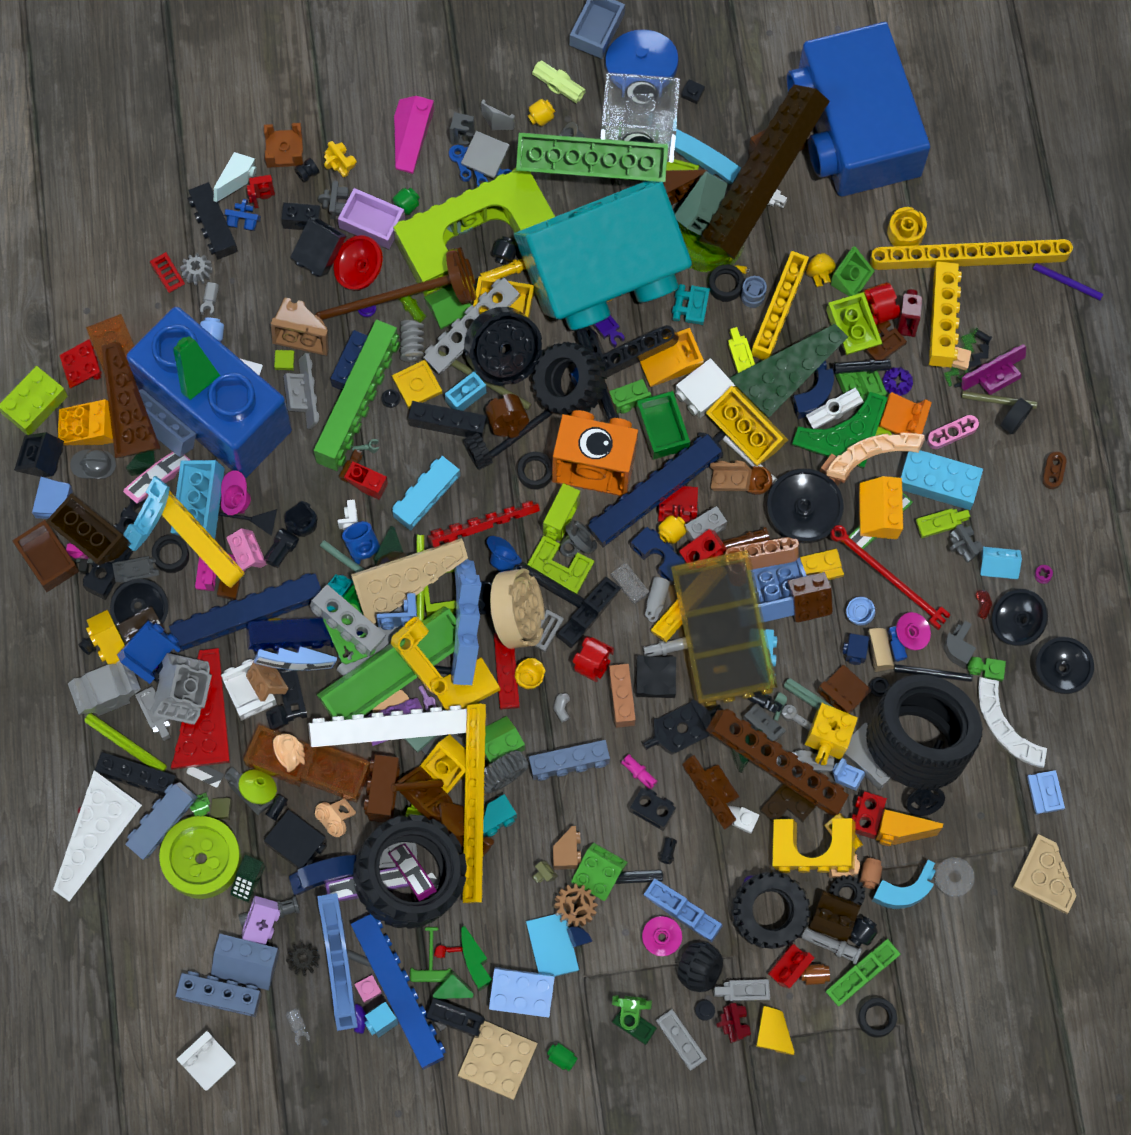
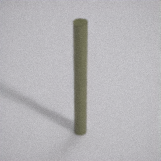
(993, 399)

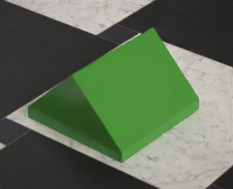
(852, 273)
(445, 306)

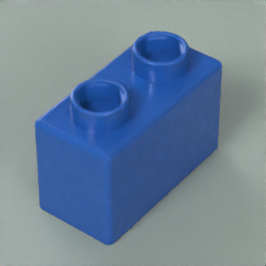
(872, 123)
(234, 416)

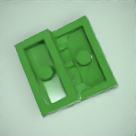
(863, 382)

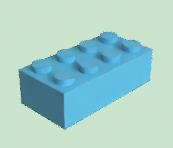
(941, 479)

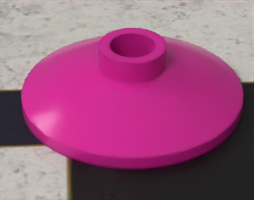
(919, 629)
(664, 926)

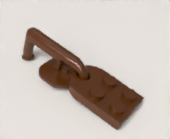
(437, 805)

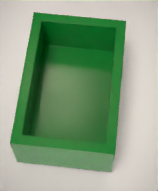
(662, 425)

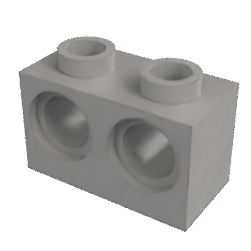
(710, 520)

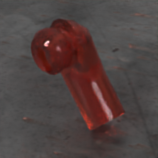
(984, 598)

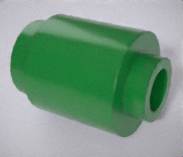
(562, 1057)

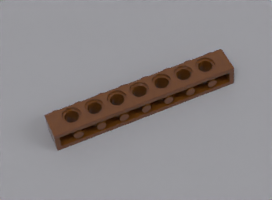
(720, 729)

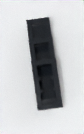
(588, 612)

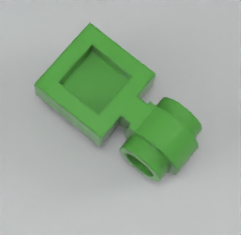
(992, 668)
(200, 806)

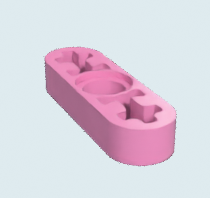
(950, 439)

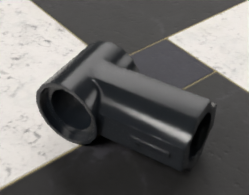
(283, 544)

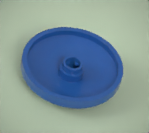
(642, 54)

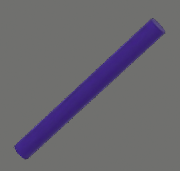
(1068, 281)

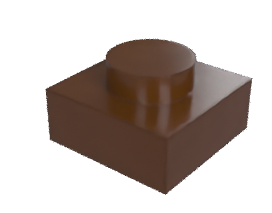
(227, 592)

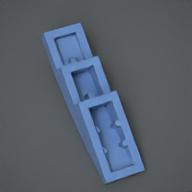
(683, 910)

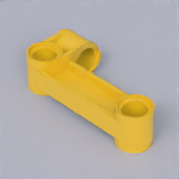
(413, 633)

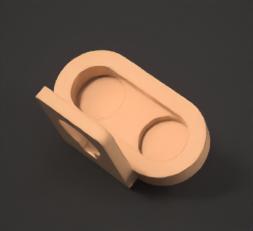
(332, 818)

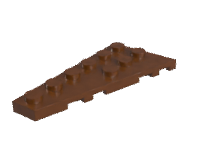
(128, 416)

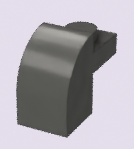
(957, 649)

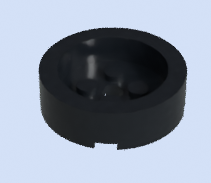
(485, 342)

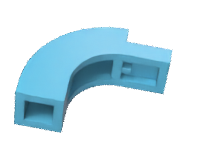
(903, 897)

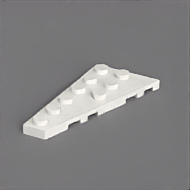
(99, 824)

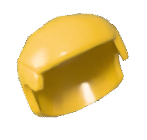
(529, 673)

